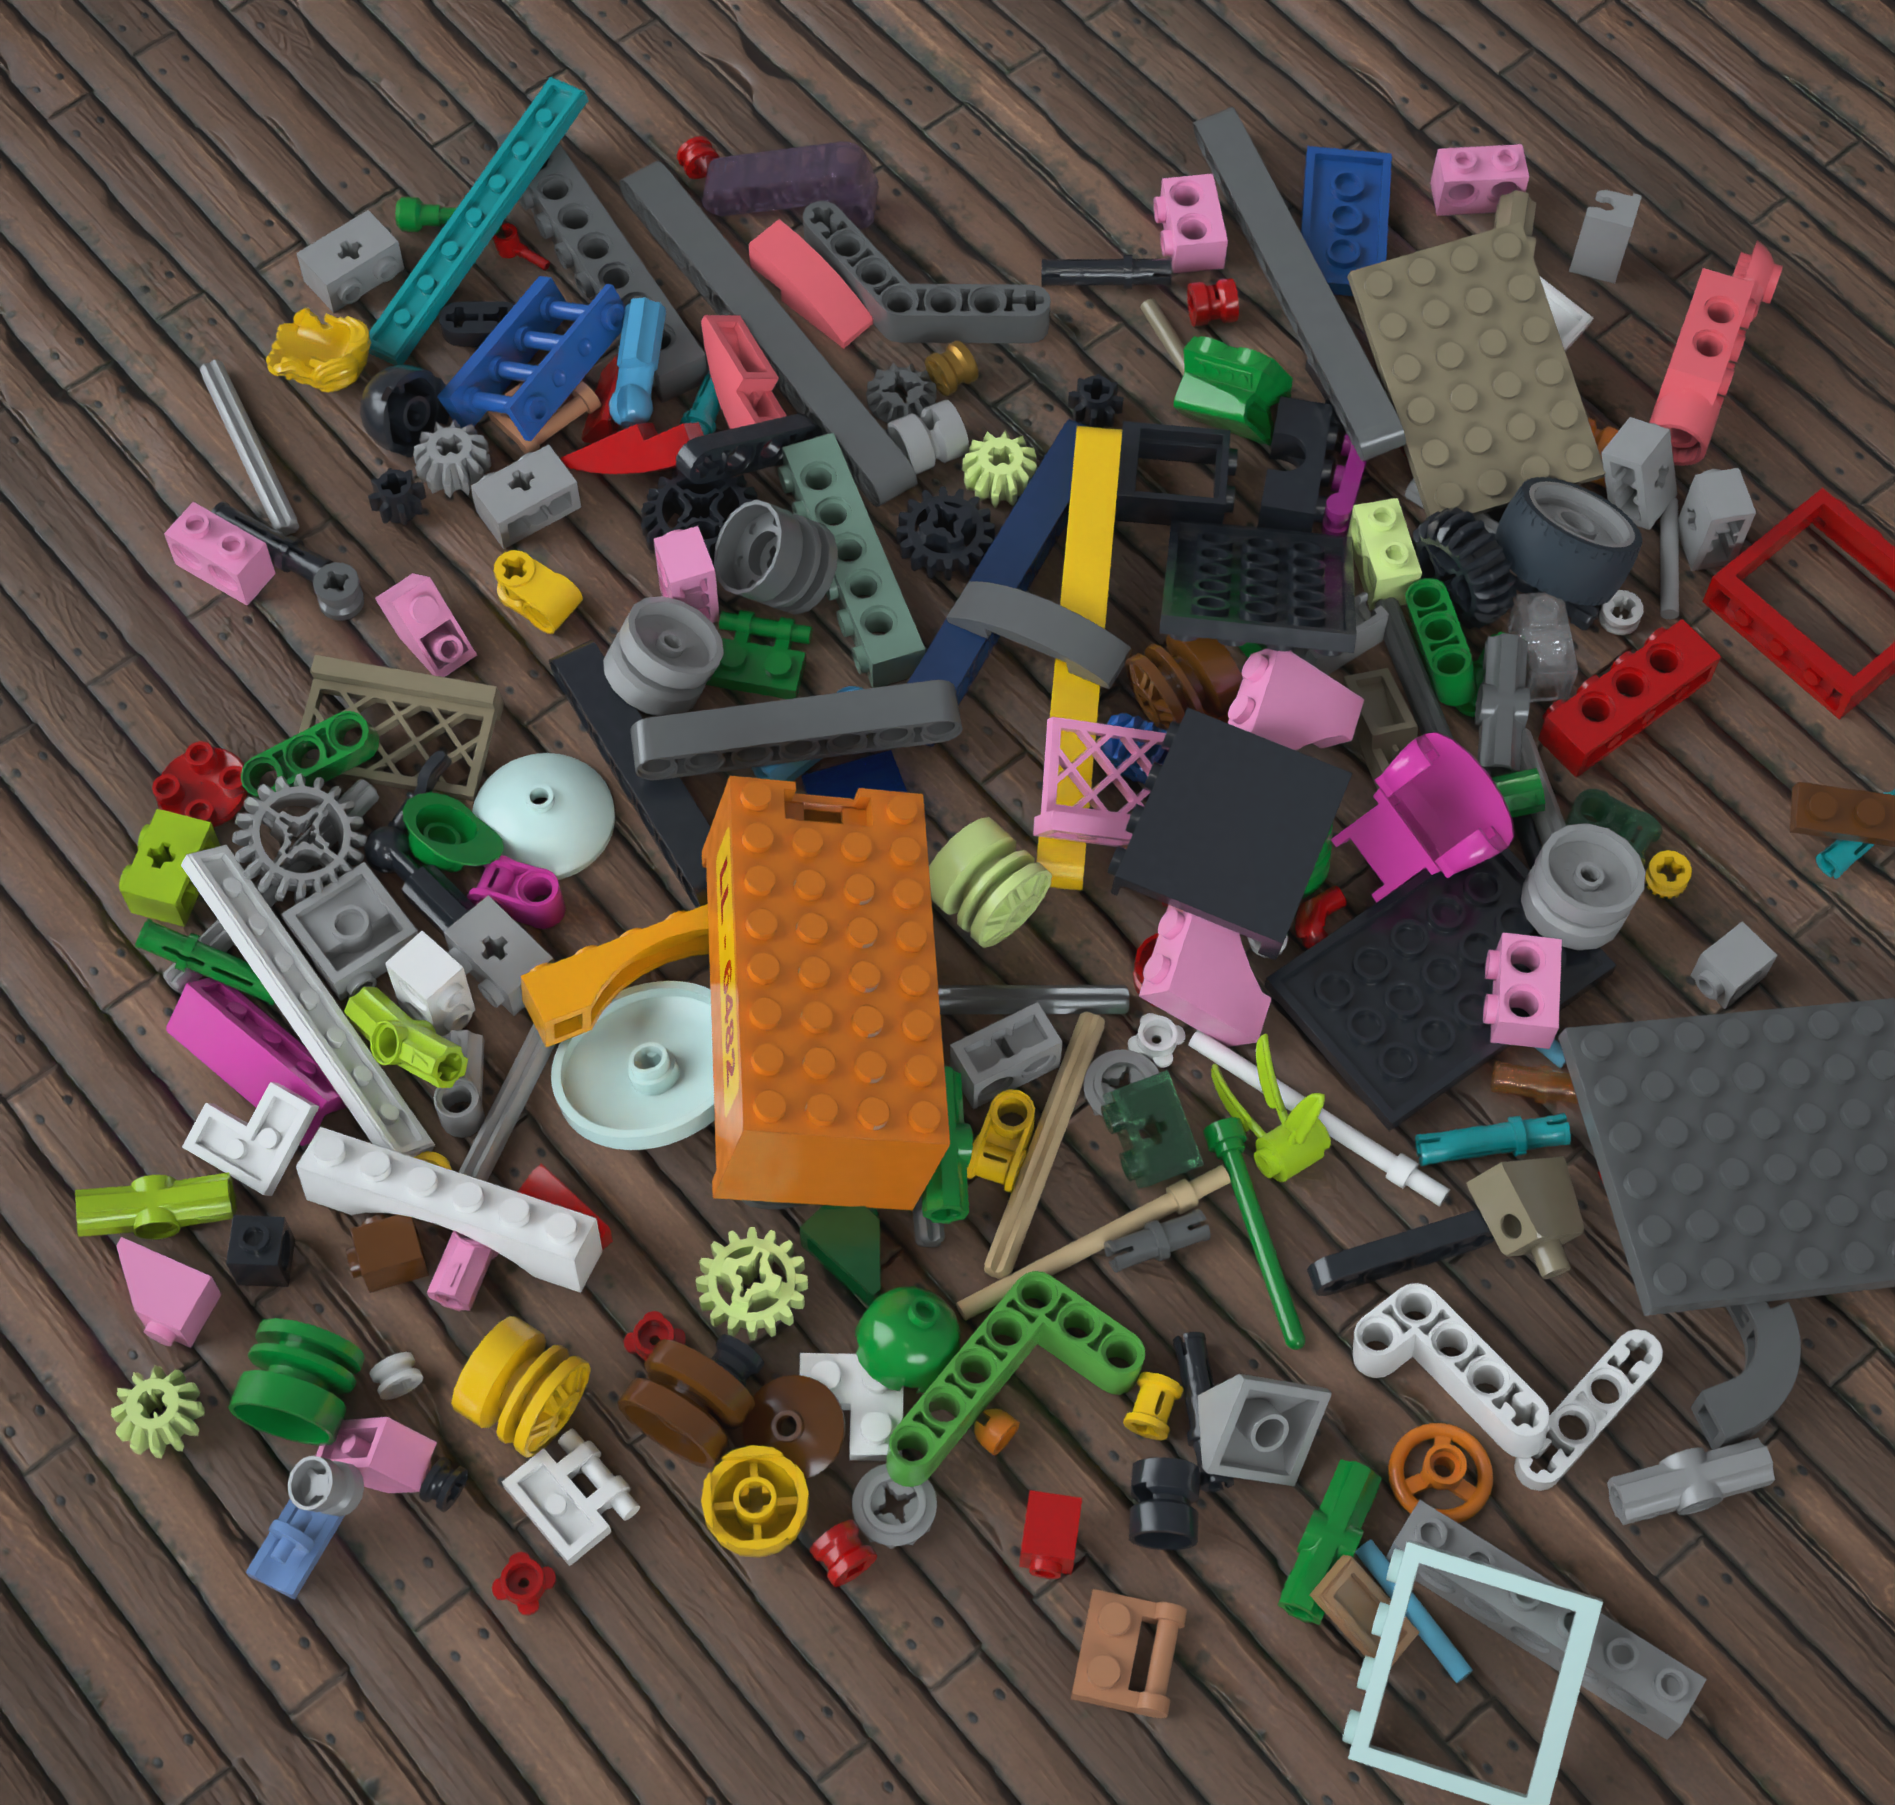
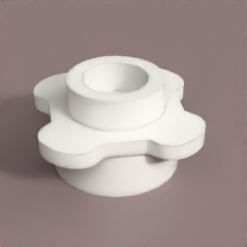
(1163, 1028)

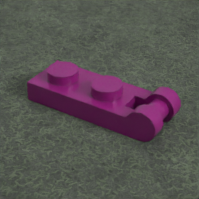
(1347, 485)

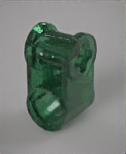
(1617, 817)

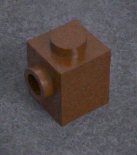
(386, 1252)

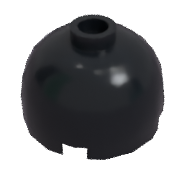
(400, 406)

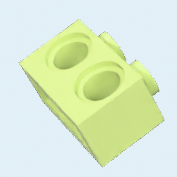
(1383, 550)

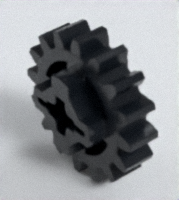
(945, 533)

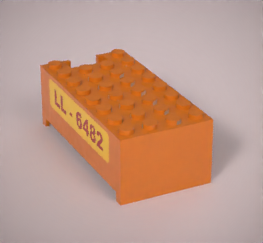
(823, 998)

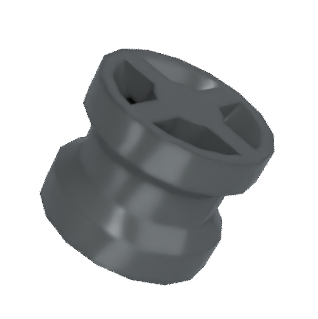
(334, 602)

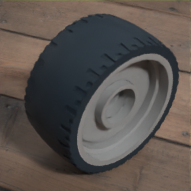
(1568, 541)

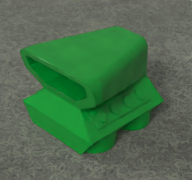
(1231, 388)

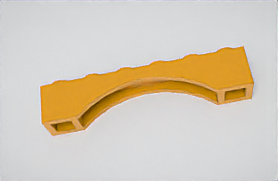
(573, 992)

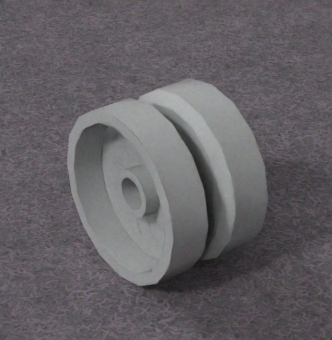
(663, 656)
(1583, 886)

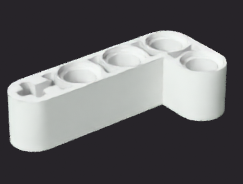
(1455, 1374)

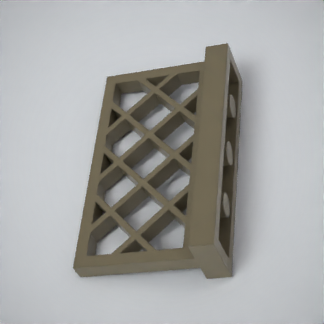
(416, 693)

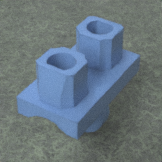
(292, 1549)

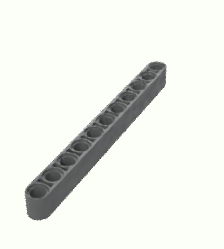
(1299, 286)
(734, 289)

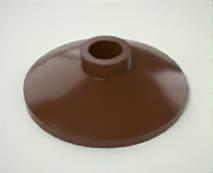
(818, 1420)

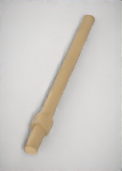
(1178, 1197)

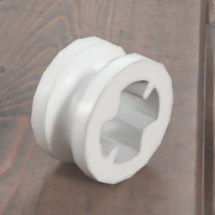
(1620, 626)
(396, 1375)

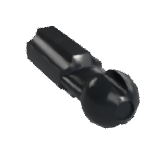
(424, 886)

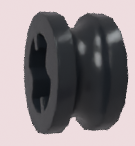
(443, 1484)

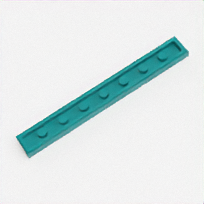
(475, 221)

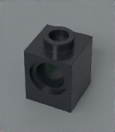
(260, 1251)

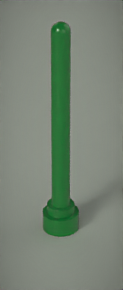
(1227, 1141)

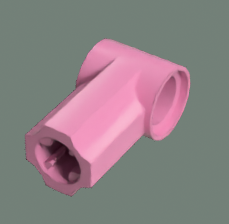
(460, 1272)

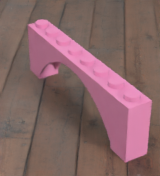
(1199, 965)

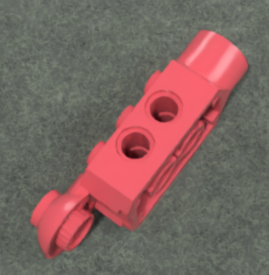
(1705, 345)

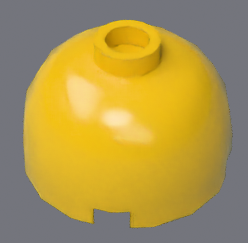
(755, 1501)

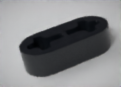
(479, 321)

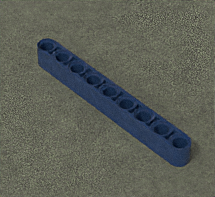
(1010, 561)

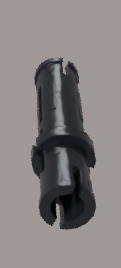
(1107, 271)
(286, 552)
(1195, 1380)

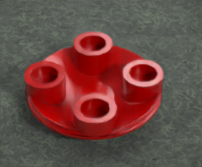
(202, 784)

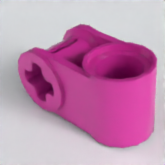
(514, 888)

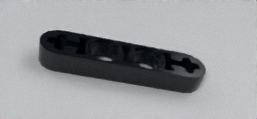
(708, 455)
(1399, 1253)

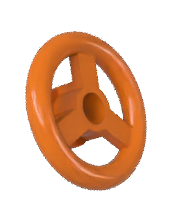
(1449, 1456)

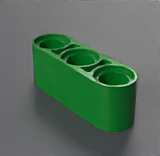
(1441, 642)
(328, 738)

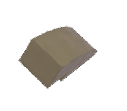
(1384, 720)

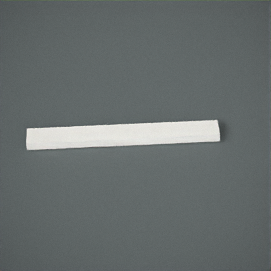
(306, 1002)

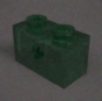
(1166, 1152)

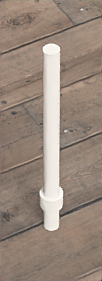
(1399, 1169)

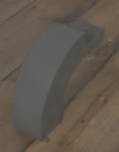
(1772, 1361)

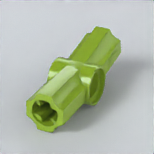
(404, 1041)
(155, 1206)

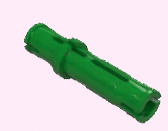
(201, 958)

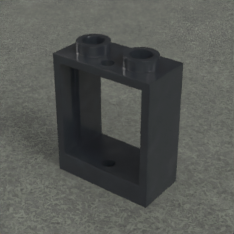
(1179, 445)

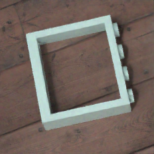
(1376, 1672)

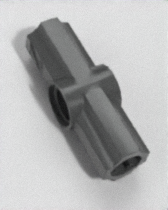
(1502, 704)

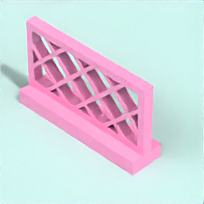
(1094, 824)

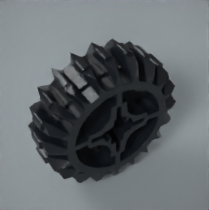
(696, 504)
(1469, 564)

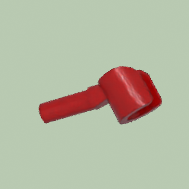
(512, 247)

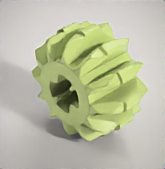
(999, 468)
(152, 1394)

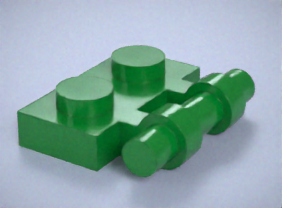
(759, 667)

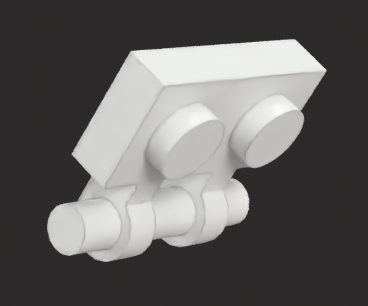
(556, 1504)

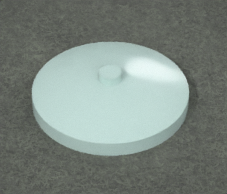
(641, 1068)

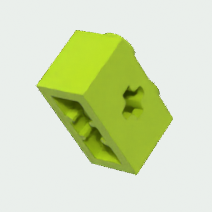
(156, 881)

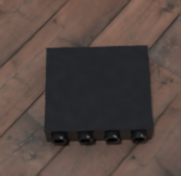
(1230, 828)

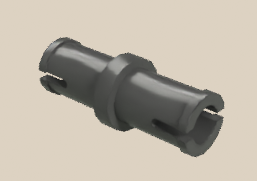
(1157, 1240)

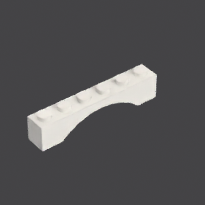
(529, 1231)

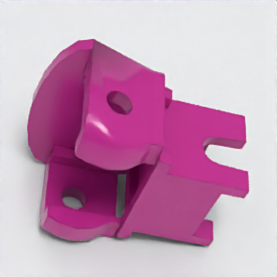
(1437, 815)

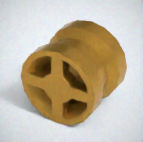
(951, 368)

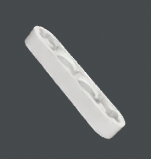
(1591, 1411)

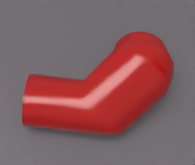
(1313, 913)

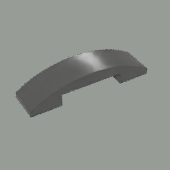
(1042, 626)

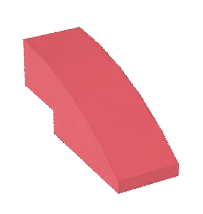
(809, 284)
(739, 372)

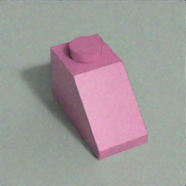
(167, 1294)
(384, 1452)

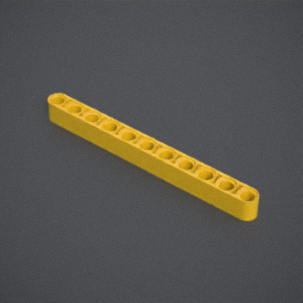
(1085, 593)

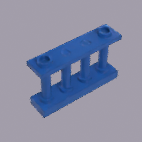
(513, 344)

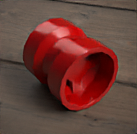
(1213, 302)

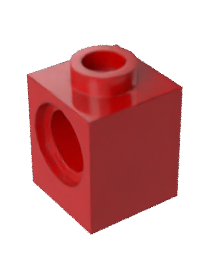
(1050, 1534)

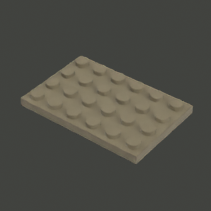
(1475, 370)

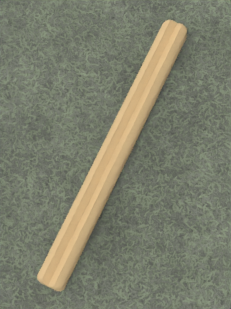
(1044, 1146)

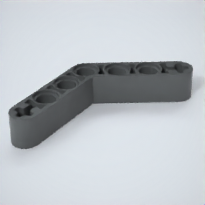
(924, 311)

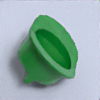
(448, 833)

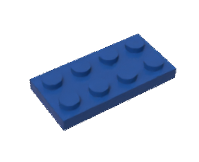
(1345, 211)

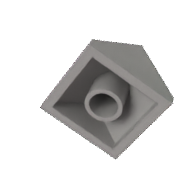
(1259, 1427)

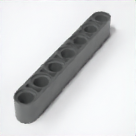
(795, 730)

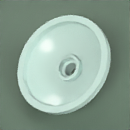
(562, 832)

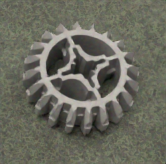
(285, 826)

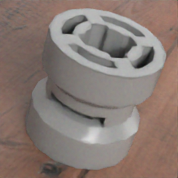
(325, 1486)

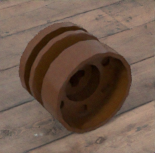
(1190, 676)

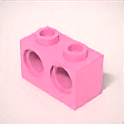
(1475, 178)
(1191, 223)
(220, 553)
(687, 570)
(1534, 991)

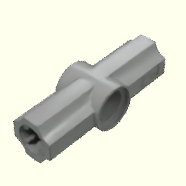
(1690, 1481)

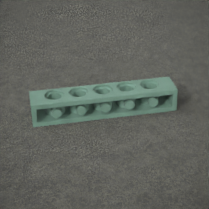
(882, 657)

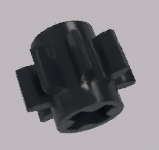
(1095, 402)
(397, 496)

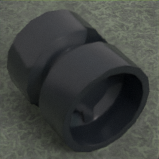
(1164, 1507)

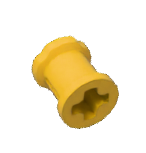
(1153, 1406)

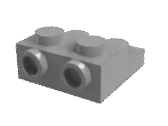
(350, 930)

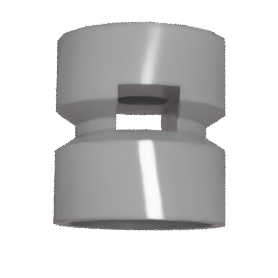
(930, 437)

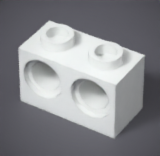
(431, 985)

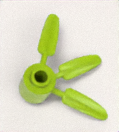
(1300, 1136)

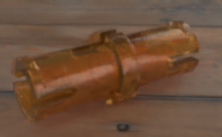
(1533, 1082)

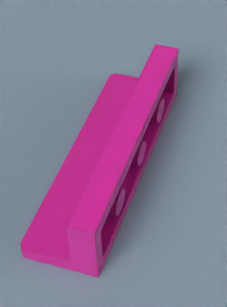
(248, 1047)

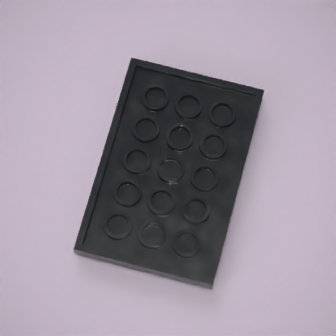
(1259, 587)
(1406, 987)

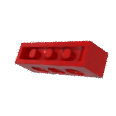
(1582, 742)

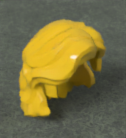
(320, 353)

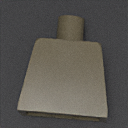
(1530, 1210)

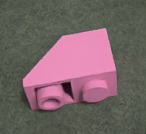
(426, 624)

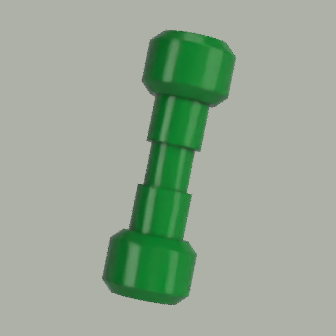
(413, 214)

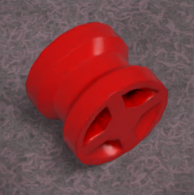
(843, 1553)

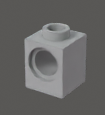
(1733, 965)

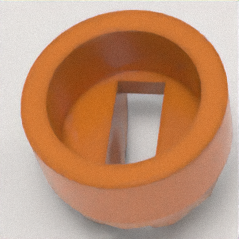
(997, 1430)

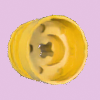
(520, 1386)

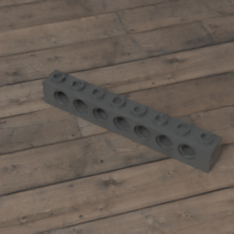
(601, 255)

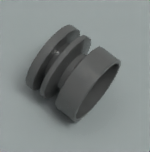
(775, 557)

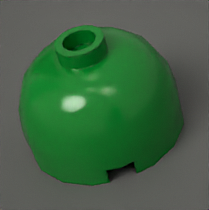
(907, 1338)

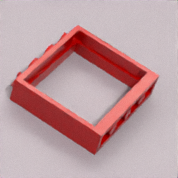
(1775, 634)

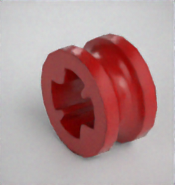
(695, 156)

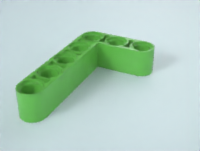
(999, 1362)

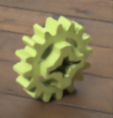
(732, 1272)

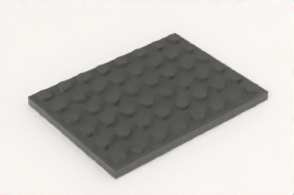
(1745, 1150)

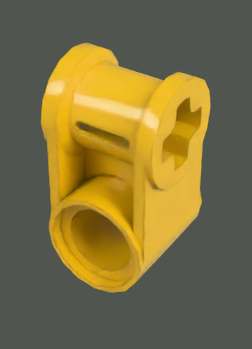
(535, 590)
(1002, 1148)

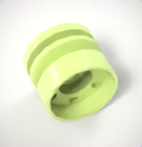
(987, 882)

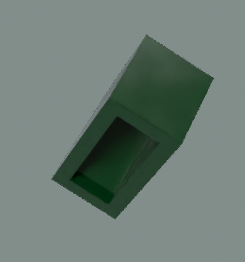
(847, 1246)

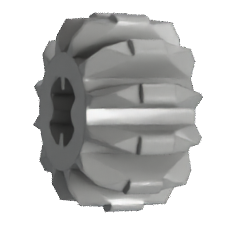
(451, 458)

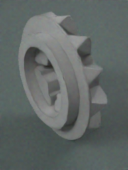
(1109, 1070)
(886, 1529)

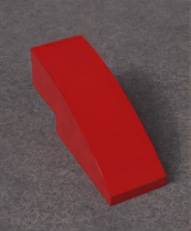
(633, 450)

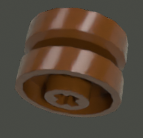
(686, 1403)

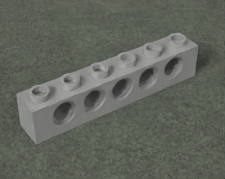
(1620, 1663)

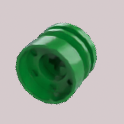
(297, 1382)

